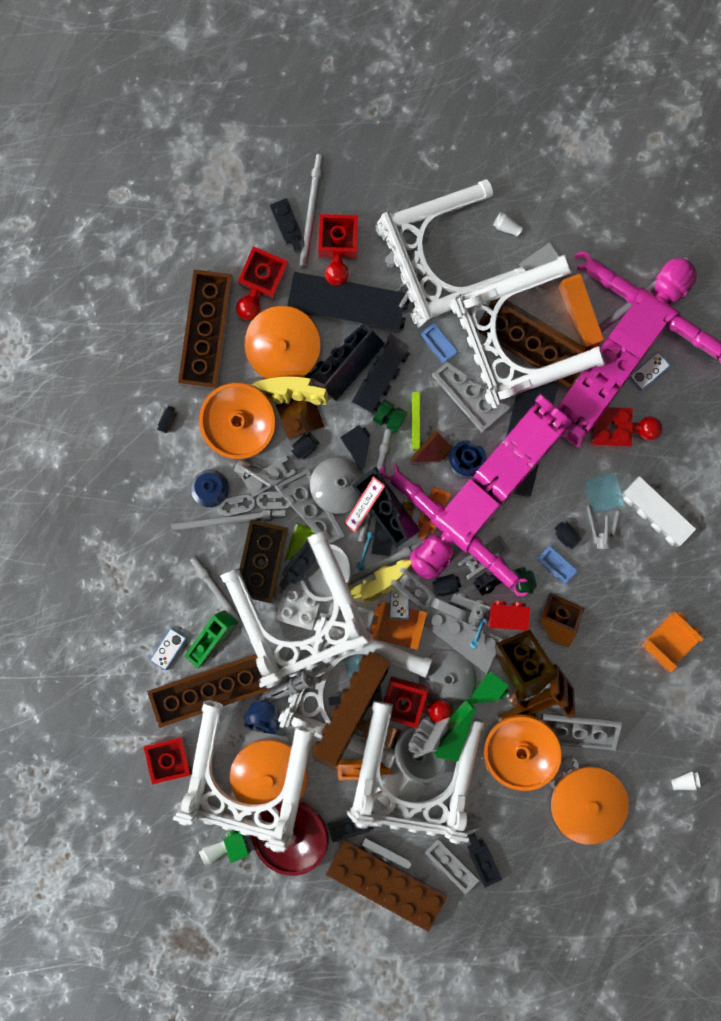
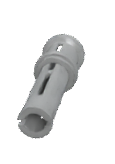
(301, 682)

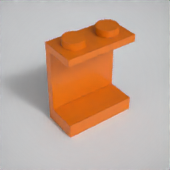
(398, 632)
(672, 640)

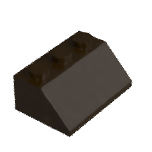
(525, 663)

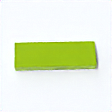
(415, 421)

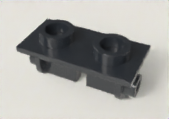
(486, 583)

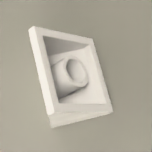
(400, 787)

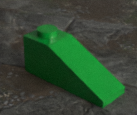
(211, 638)
(454, 738)

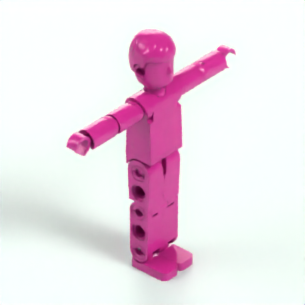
(635, 335)
(483, 495)

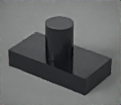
(381, 542)

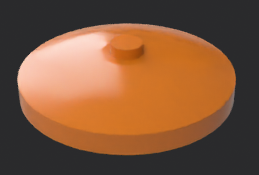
(282, 342)
(237, 420)
(523, 752)
(261, 771)
(589, 805)

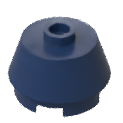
(466, 459)
(209, 488)
(263, 717)

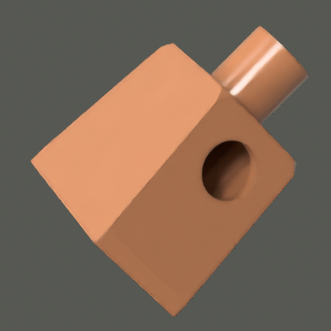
(391, 736)

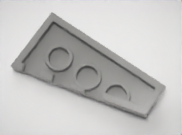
(469, 396)
(297, 493)
(460, 635)

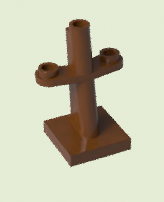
(560, 693)

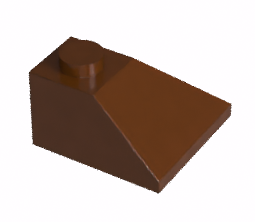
(299, 418)
(432, 451)
(561, 619)

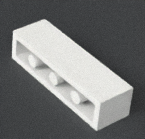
(658, 512)

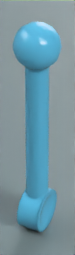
(360, 566)
(474, 644)

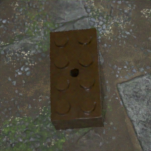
(263, 542)

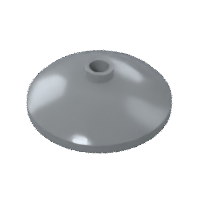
(325, 485)
(314, 579)
(459, 669)
(420, 770)

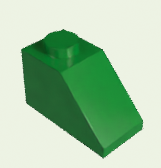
(489, 690)
(236, 846)

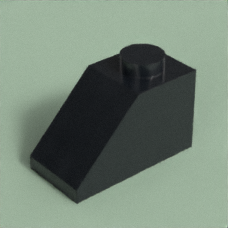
(357, 444)

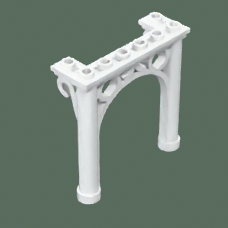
(388, 228)
(535, 376)
(258, 634)
(396, 656)
(370, 772)
(277, 837)

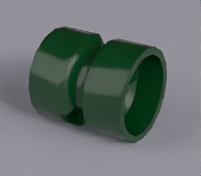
(390, 416)

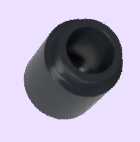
(165, 418)
(305, 446)
(567, 534)
(446, 585)

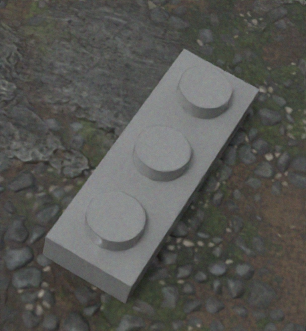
(452, 866)

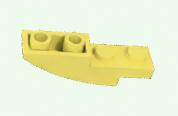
(284, 388)
(374, 589)

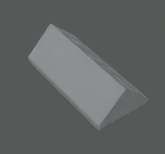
(584, 731)

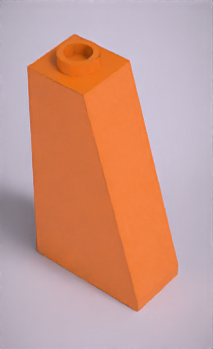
(581, 311)

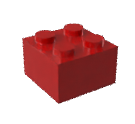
(508, 617)
(167, 760)

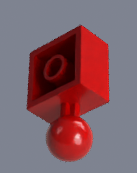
(337, 248)
(250, 278)
(622, 418)
(415, 695)

